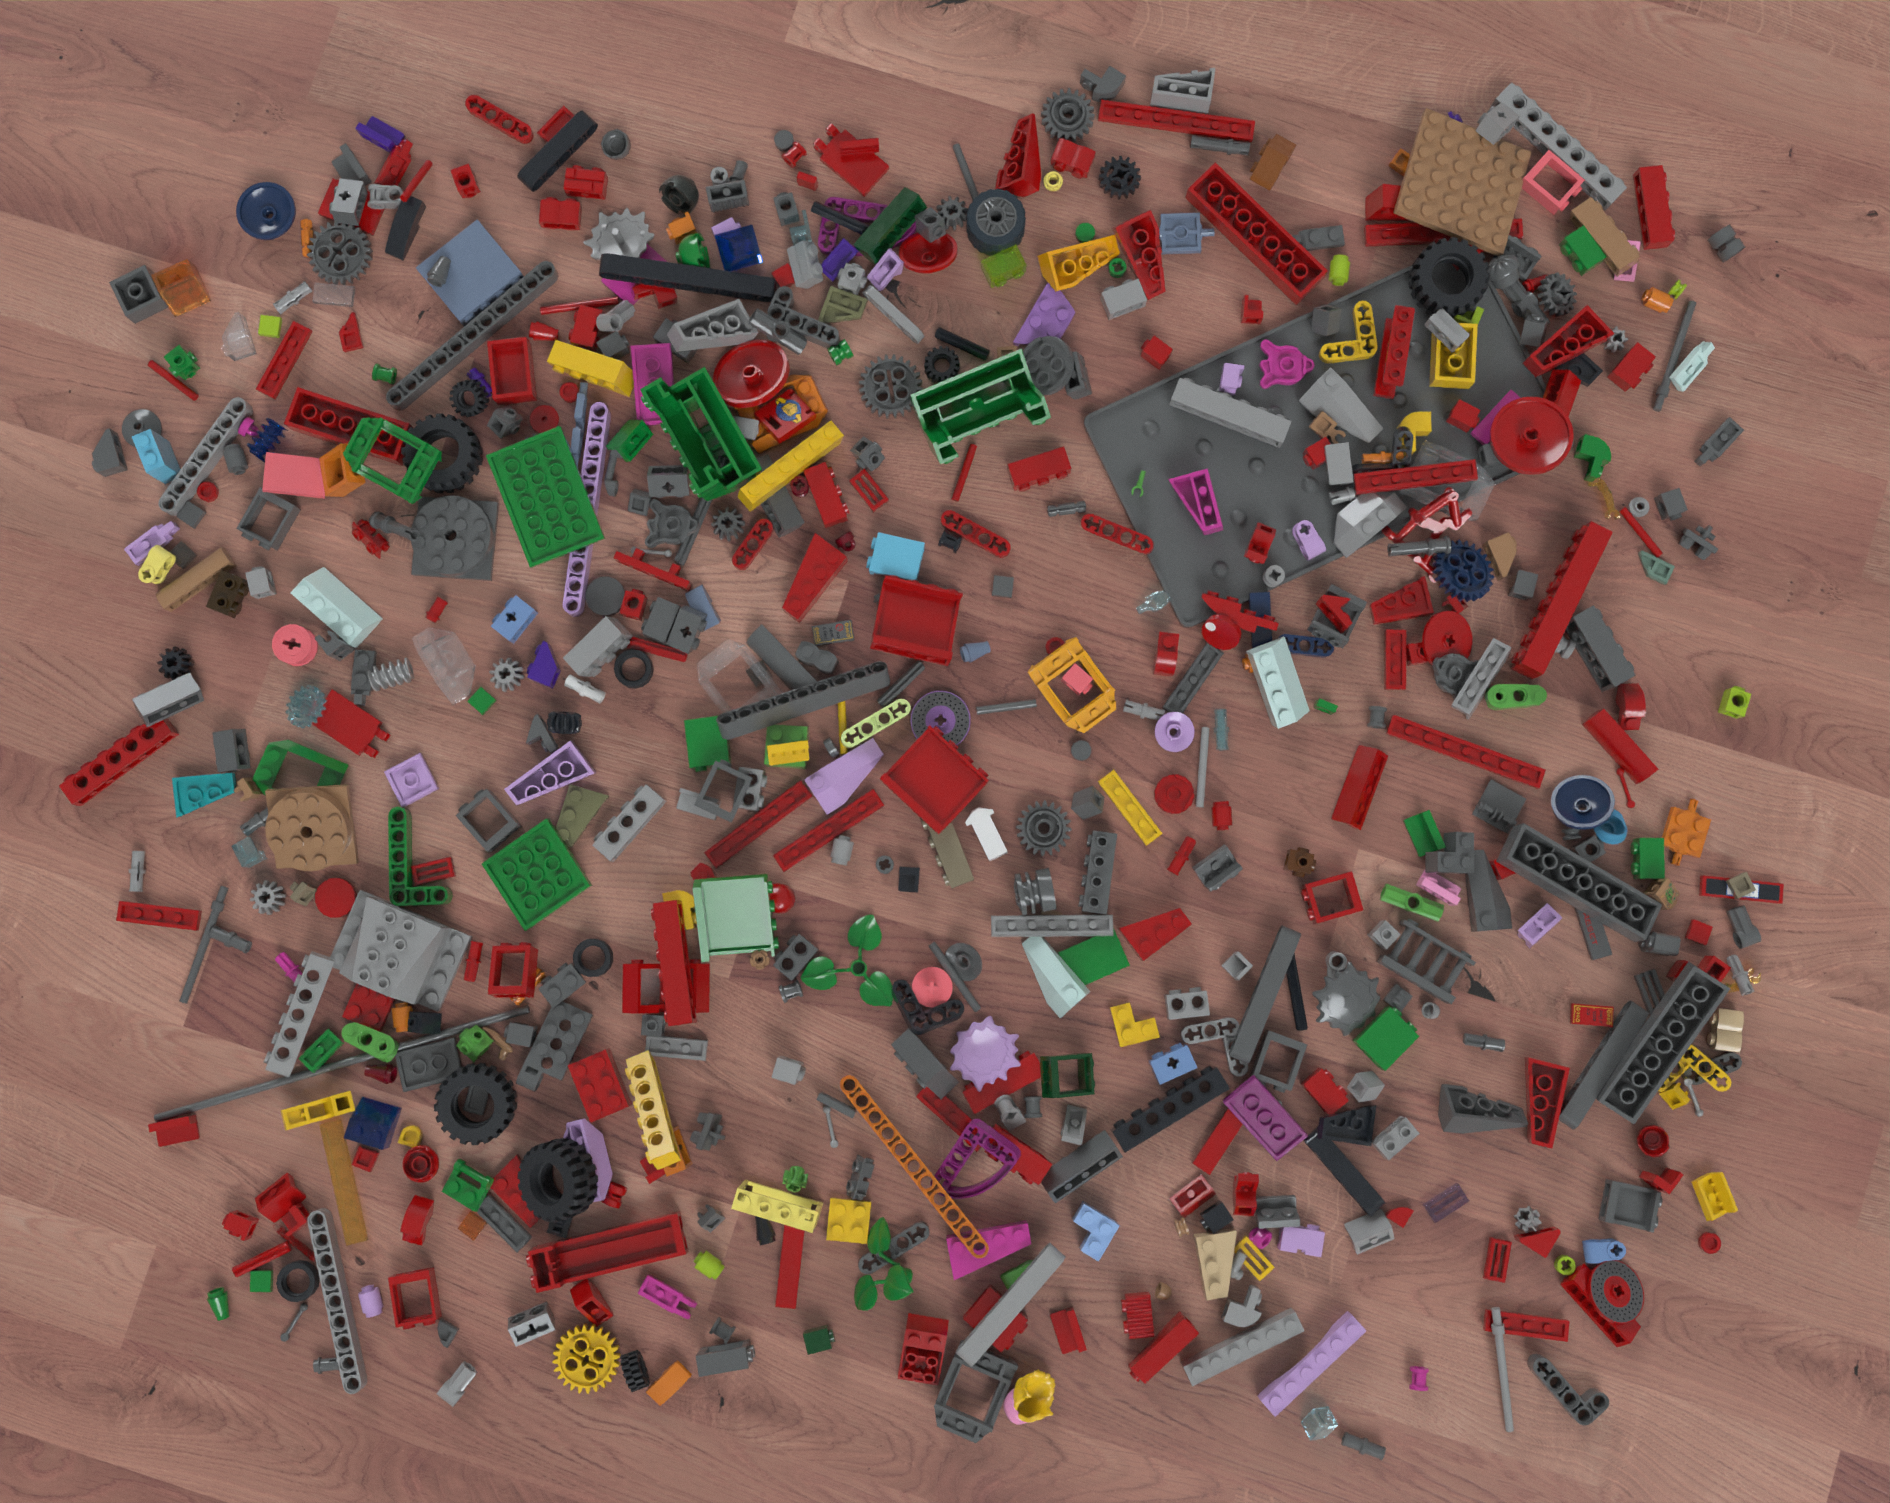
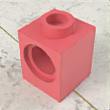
(1077, 680)

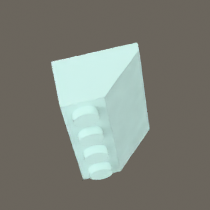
(337, 606)
(1278, 682)

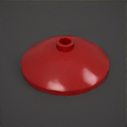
(928, 257)

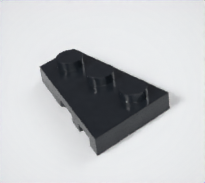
(1583, 368)
(1349, 1126)

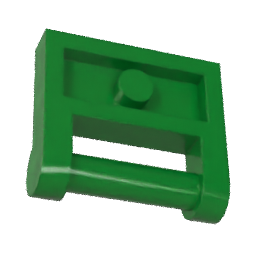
(463, 1190)

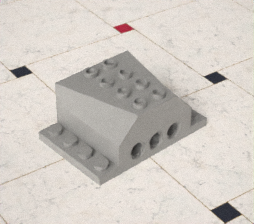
(399, 952)

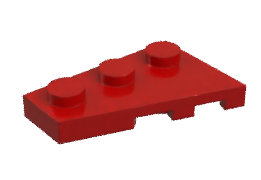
(1404, 604)
(506, 1187)

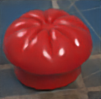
(420, 1163)

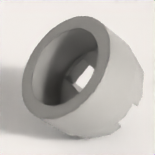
(1429, 1011)

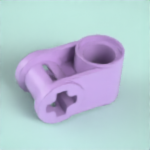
(1309, 541)

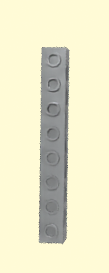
(1571, 146)

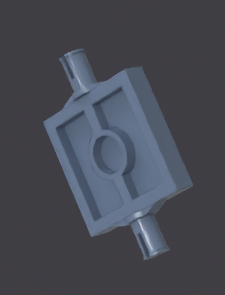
(1182, 233)

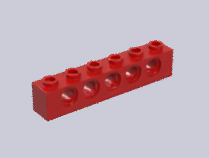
(73, 783)

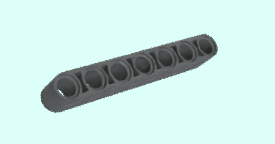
(1264, 994)
(1602, 1064)

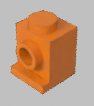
(680, 228)

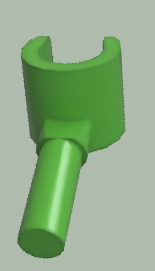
(1139, 483)

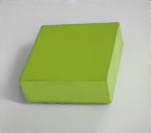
(270, 326)

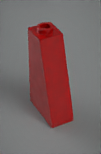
(1163, 1348)

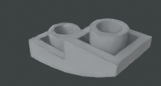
(748, 427)

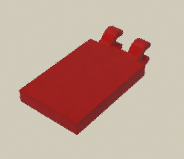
(857, 170)
(350, 724)

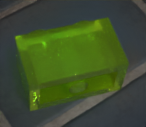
(1003, 267)

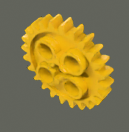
(578, 1375)

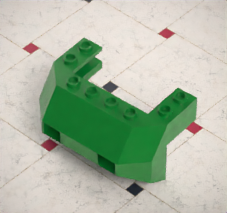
(977, 401)
(703, 445)

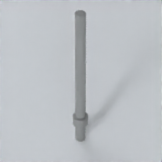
(1498, 1330)

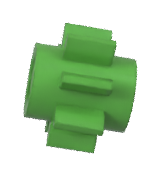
(795, 1179)

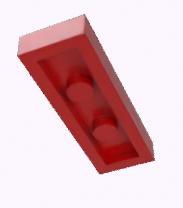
(1395, 660)

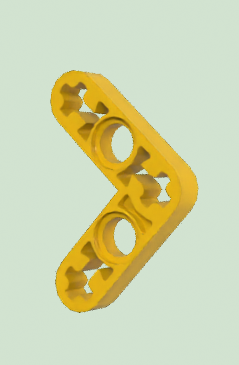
(1357, 345)
(1685, 1063)

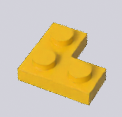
(1128, 1030)

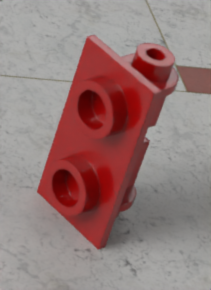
(363, 532)

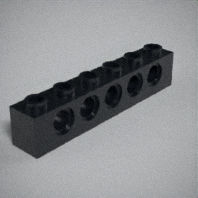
(1217, 1086)

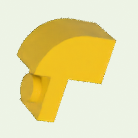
(1419, 424)
(687, 904)

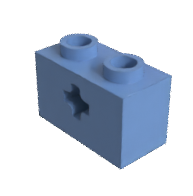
(513, 629)
(1184, 1064)

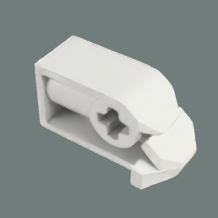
(987, 832)

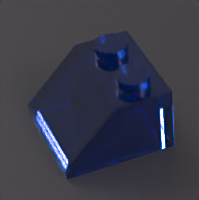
(373, 1123)

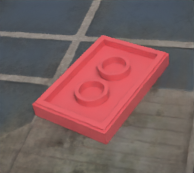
(293, 475)

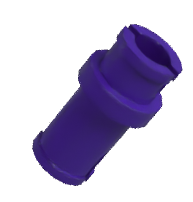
(476, 375)

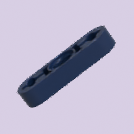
(1318, 652)

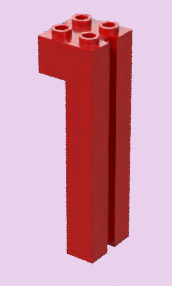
(606, 1251)

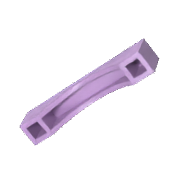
(1298, 1378)

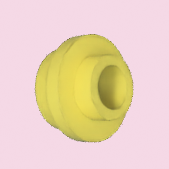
(1053, 176)

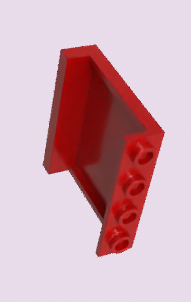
(916, 620)
(935, 779)

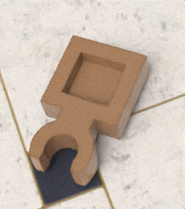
(1324, 427)

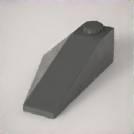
(1485, 897)
(1471, 1113)

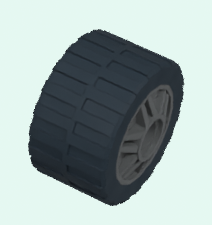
(995, 221)

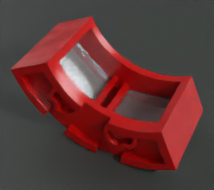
(643, 986)

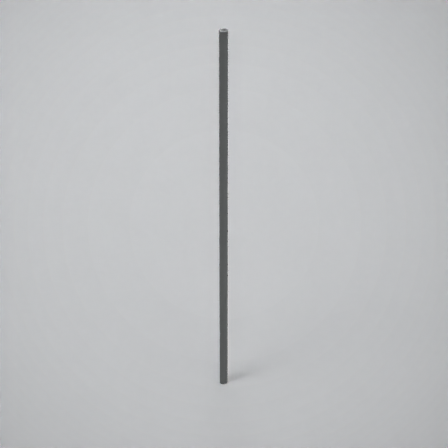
(336, 1065)

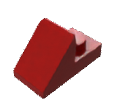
(1331, 608)

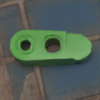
(1530, 696)
(358, 1034)

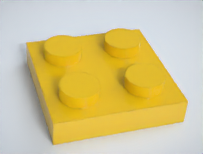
(848, 1220)

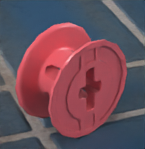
(294, 655)

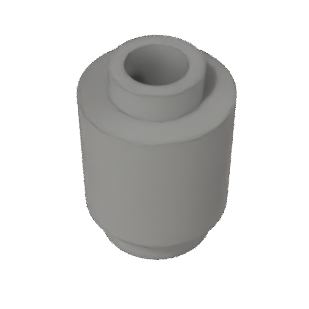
(841, 850)

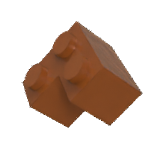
(1274, 157)

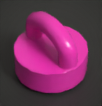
(246, 427)
(1262, 1237)

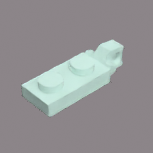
(1691, 366)

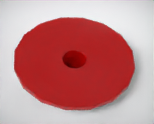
(544, 418)

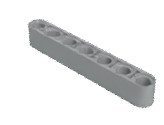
(196, 461)
(1010, 1304)

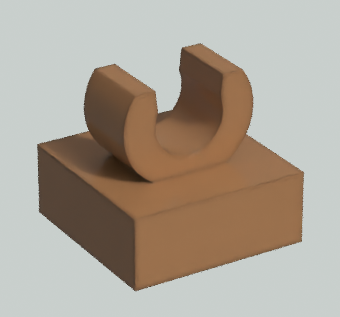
(249, 789)

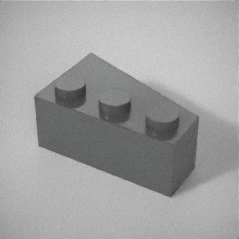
(923, 1063)

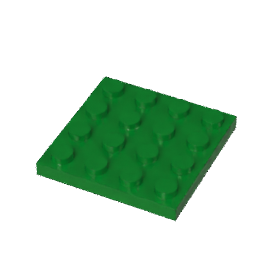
(536, 874)

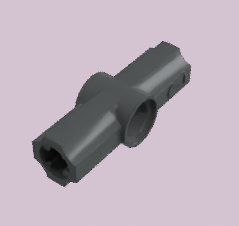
(1523, 302)
(767, 325)

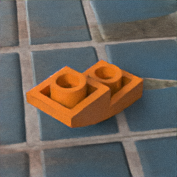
(668, 1383)

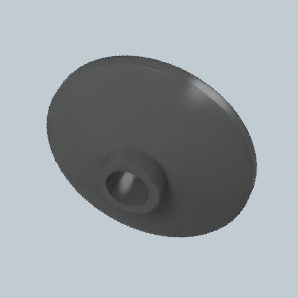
(144, 417)
(965, 969)

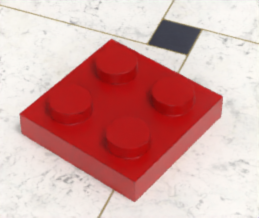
(368, 1007)

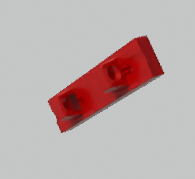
(636, 563)

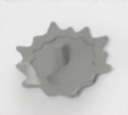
(620, 235)

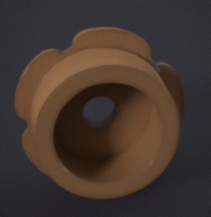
(754, 959)

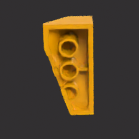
(1072, 264)

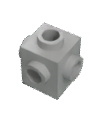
(852, 278)

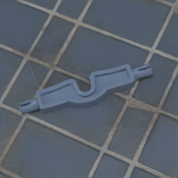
(580, 418)

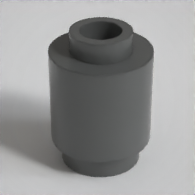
(235, 459)

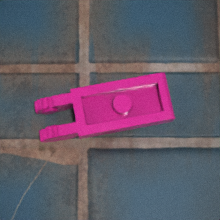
(665, 1296)

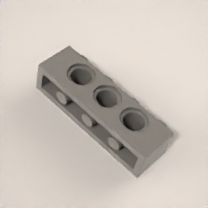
(654, 803)

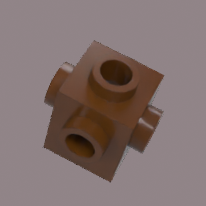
(1292, 862)

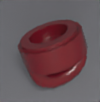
(848, 536)

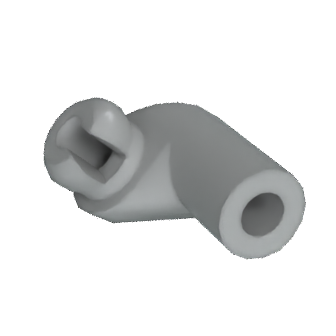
(1237, 1262)

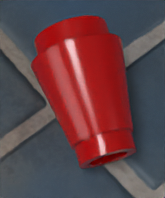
(542, 332)

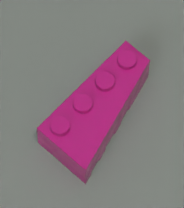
(1001, 1241)

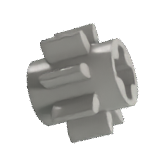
(1620, 339)
(1527, 1219)

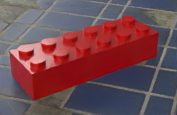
(337, 422)

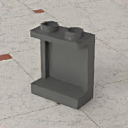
(1323, 628)
(1630, 1205)

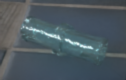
(1221, 729)

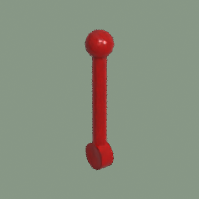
(1630, 803)

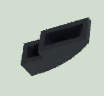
(404, 227)

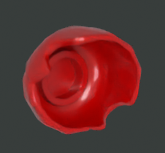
(783, 898)
(1653, 1141)

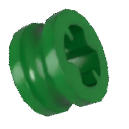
(1119, 274)

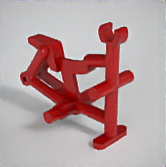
(1422, 518)

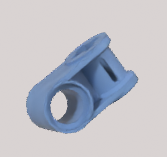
(1599, 1250)

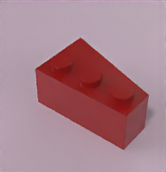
(1154, 932)

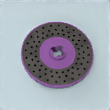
(945, 704)

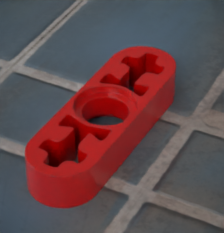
(739, 553)

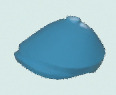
(1613, 830)

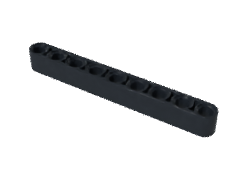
(687, 277)

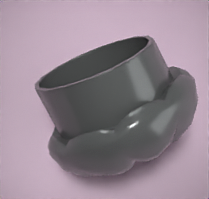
(1504, 270)

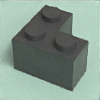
(1457, 855)

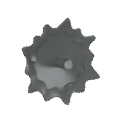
(1347, 999)

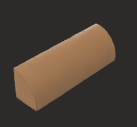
(195, 580)

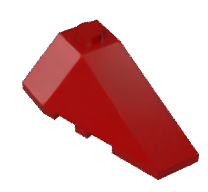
(1022, 166)
(1142, 249)

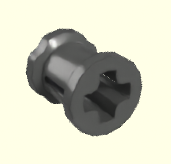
(1377, 717)
(790, 991)
(1032, 1106)
(722, 1330)

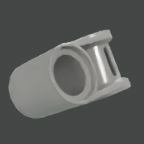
(382, 196)
(1009, 1112)

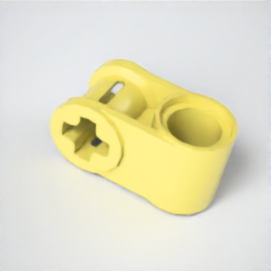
(158, 564)

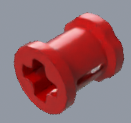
(794, 154)

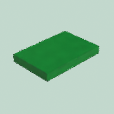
(1095, 958)

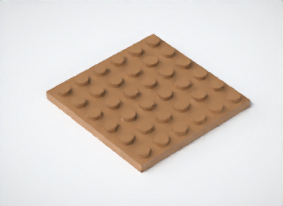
(1462, 182)

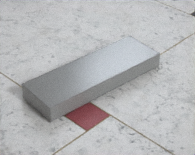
(677, 1047)

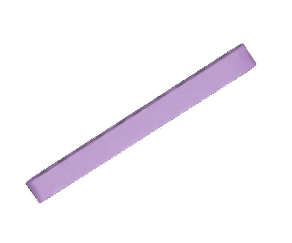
(589, 480)

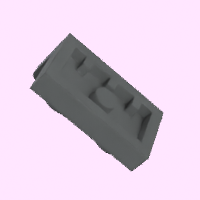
(1277, 1212)

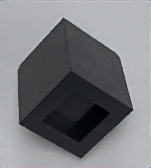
(909, 879)

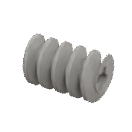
(391, 675)

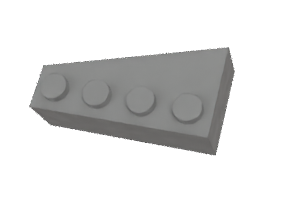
(714, 328)

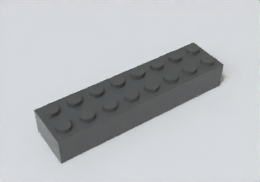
(1579, 883)
(1662, 1042)

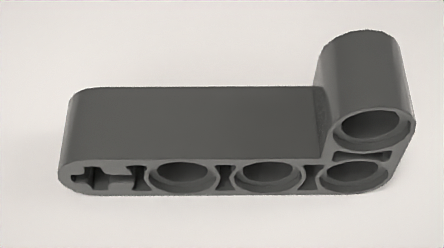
(806, 322)
(1562, 1387)

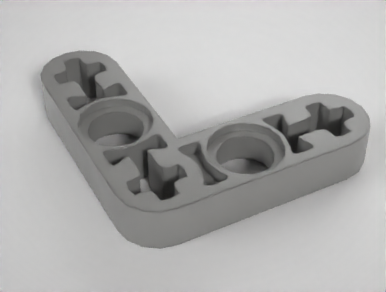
(1226, 1036)

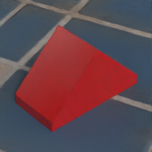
(1539, 1241)

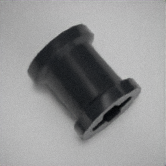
(950, 541)

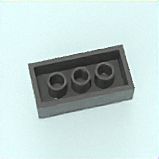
(1599, 649)

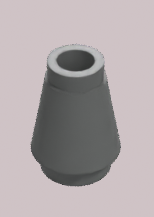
(438, 273)

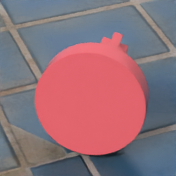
(932, 986)

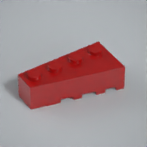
(1544, 1099)

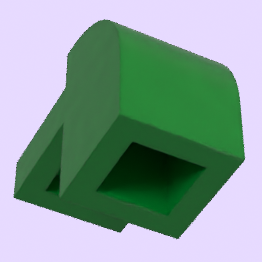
(1595, 452)

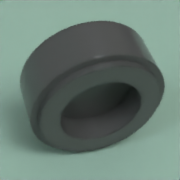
(783, 140)
(831, 747)
(1081, 750)

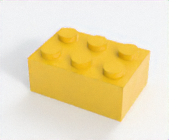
(1454, 368)

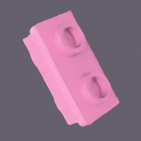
(1439, 887)

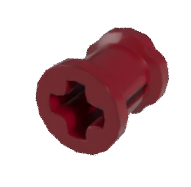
(795, 483)

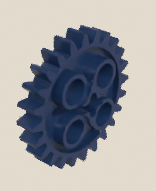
(1463, 571)

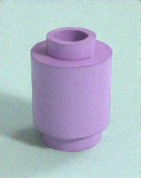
(371, 1301)

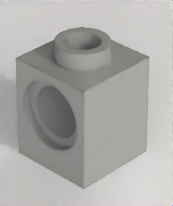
(260, 582)
(1383, 934)

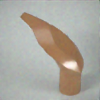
(500, 1041)

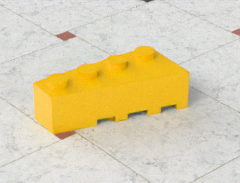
(592, 367)

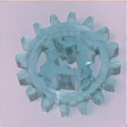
(305, 706)

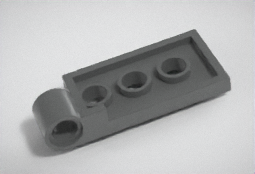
(532, 1070)

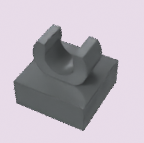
(1397, 997)
(711, 1219)

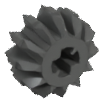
(956, 218)
(736, 525)

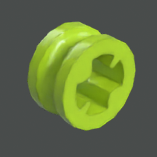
(1677, 289)
(1557, 1263)

